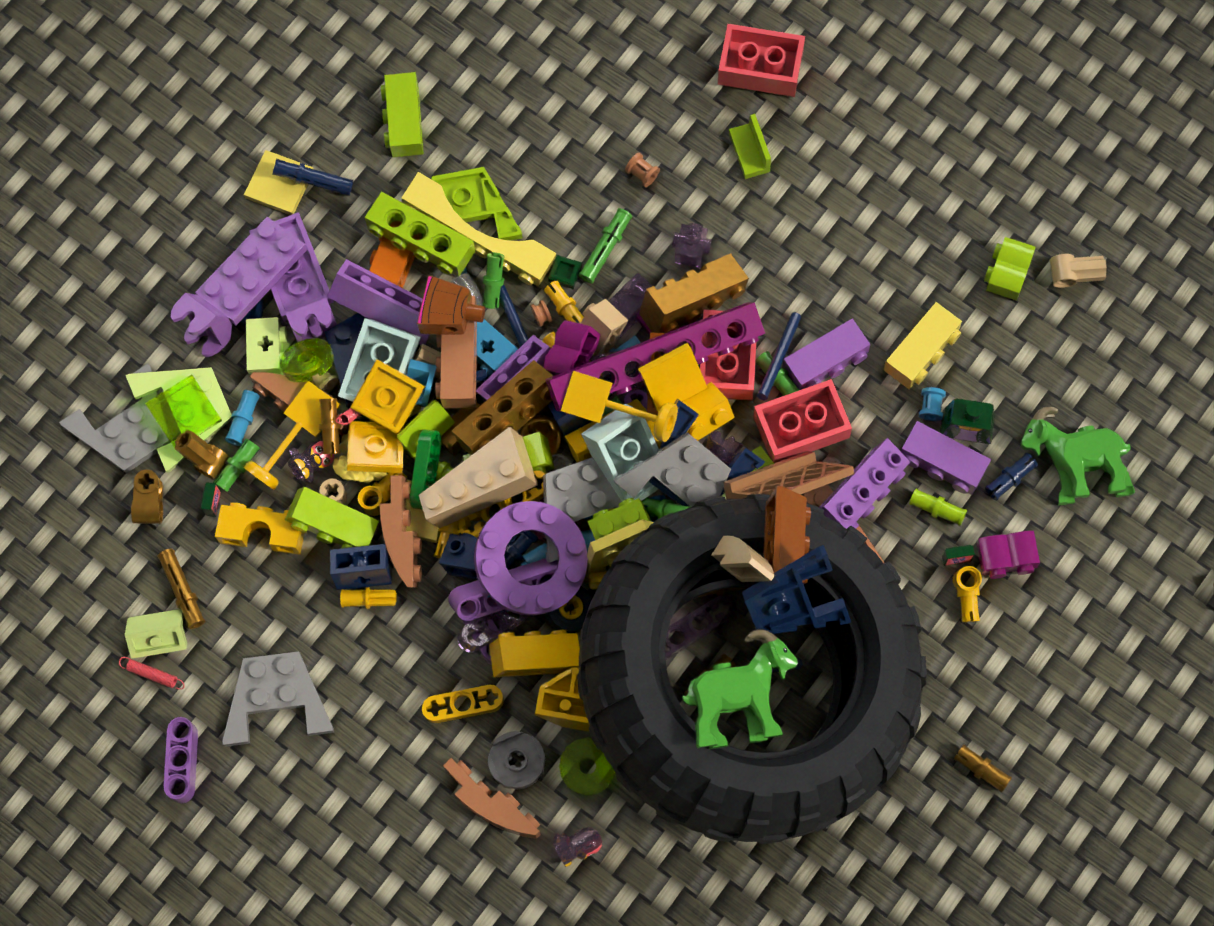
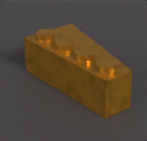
(687, 298)

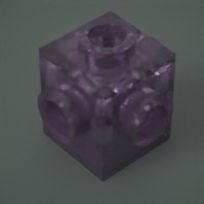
(691, 244)

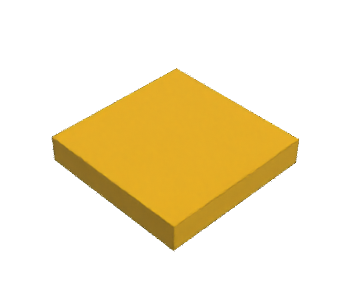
(673, 376)
(387, 396)
(373, 448)

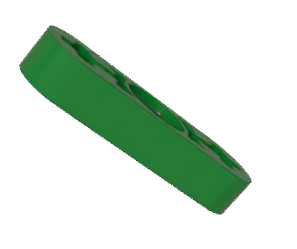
(425, 465)

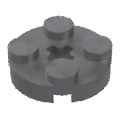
(501, 754)

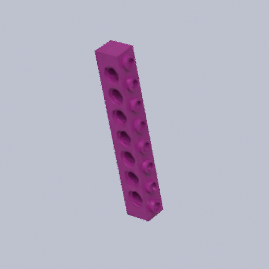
(744, 316)

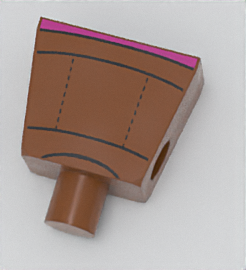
(447, 308)

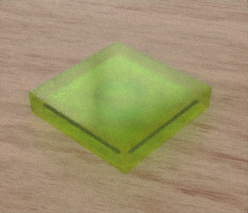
(183, 409)

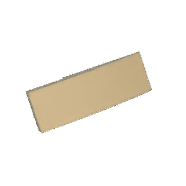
(742, 560)

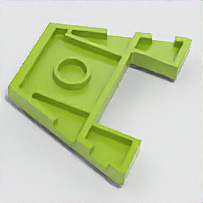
(477, 198)

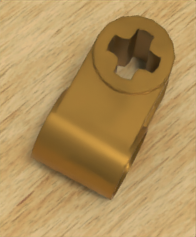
(147, 503)

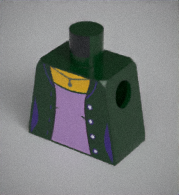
(968, 421)

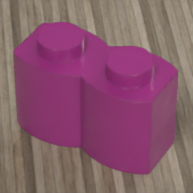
(572, 347)
(1008, 554)

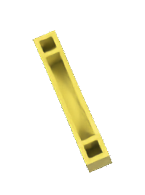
(524, 258)

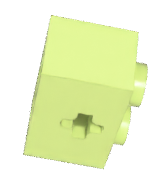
(259, 334)

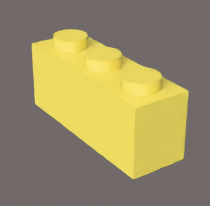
(923, 346)

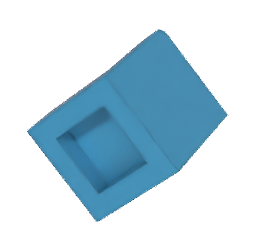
(424, 374)

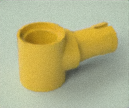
(381, 490)
(968, 595)

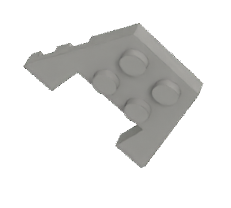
(124, 439)
(683, 468)
(578, 492)
(274, 685)

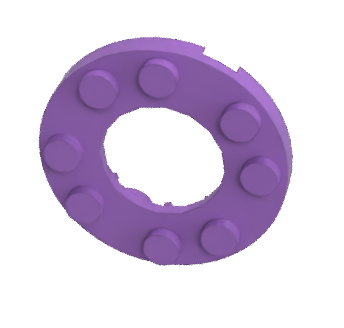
(491, 565)

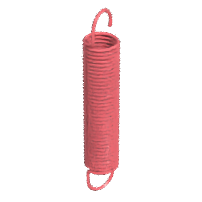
(348, 416)
(151, 673)

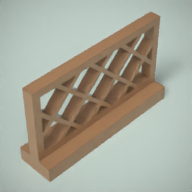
(795, 473)

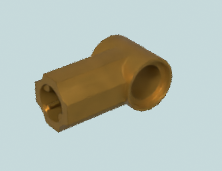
(205, 457)

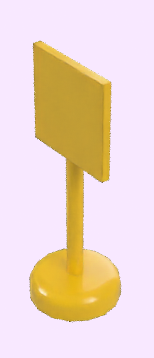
(589, 397)
(307, 414)

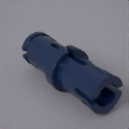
(1011, 476)

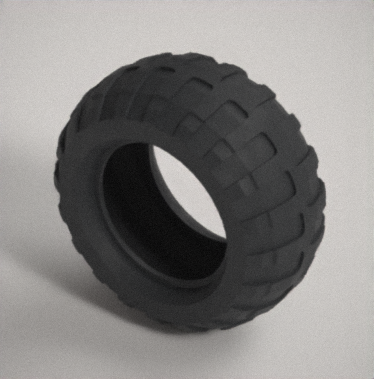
(729, 789)

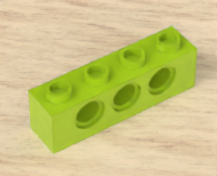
(388, 209)

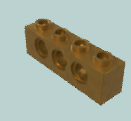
(508, 407)

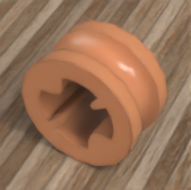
(541, 313)

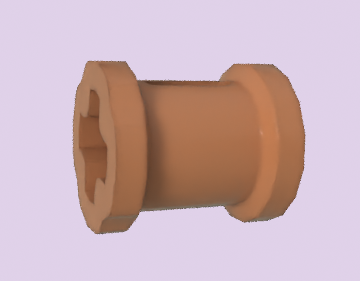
(638, 162)

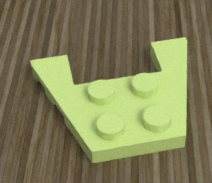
(150, 382)

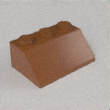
(785, 528)

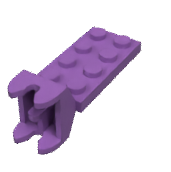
(238, 285)
(303, 289)

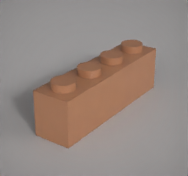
(458, 367)

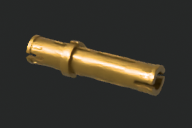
(185, 598)

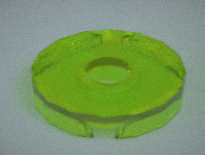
(293, 359)
(576, 780)

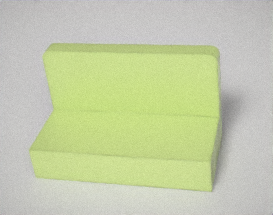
(155, 633)

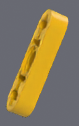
(443, 715)

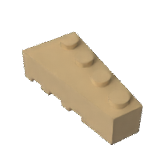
(480, 481)

